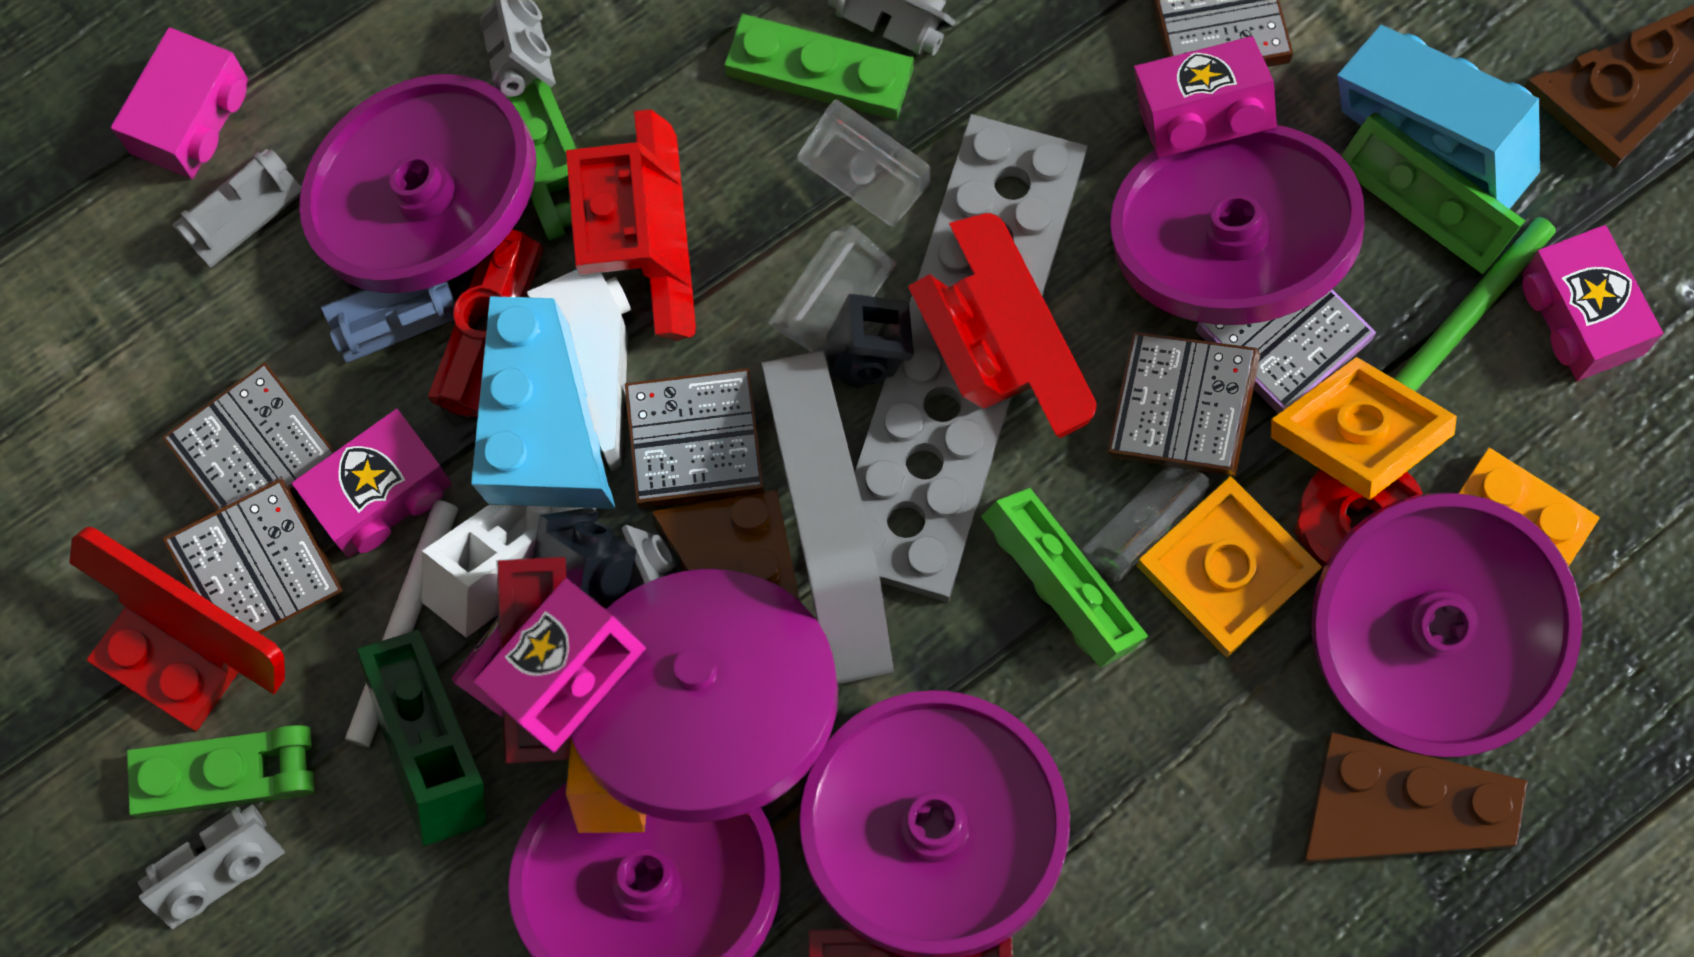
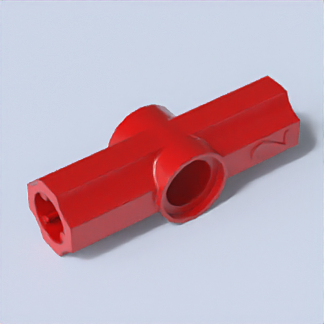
(503, 273)

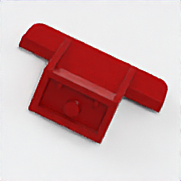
(633, 217)
(1001, 331)
(168, 637)

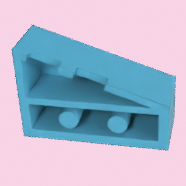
(1448, 107)
(534, 413)

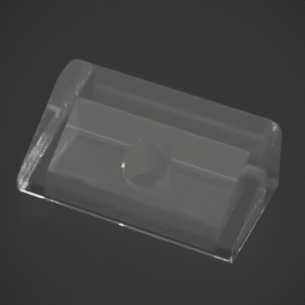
(865, 163)
(842, 266)
(1145, 521)

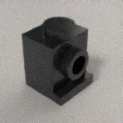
(864, 357)
(594, 556)

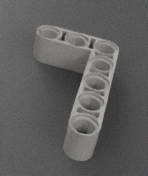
(829, 515)

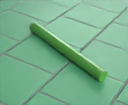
(1476, 304)

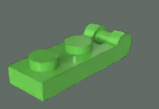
(551, 141)
(218, 772)

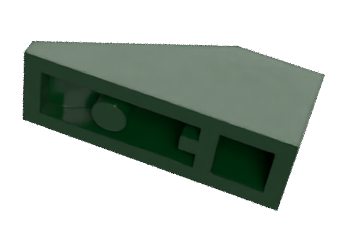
(423, 738)

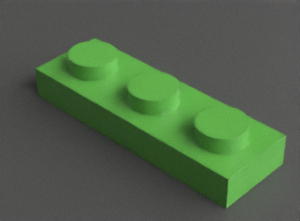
(819, 66)
(1430, 193)
(1064, 577)

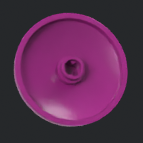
(418, 183)
(1239, 227)
(1446, 624)
(719, 702)
(935, 824)
(646, 892)

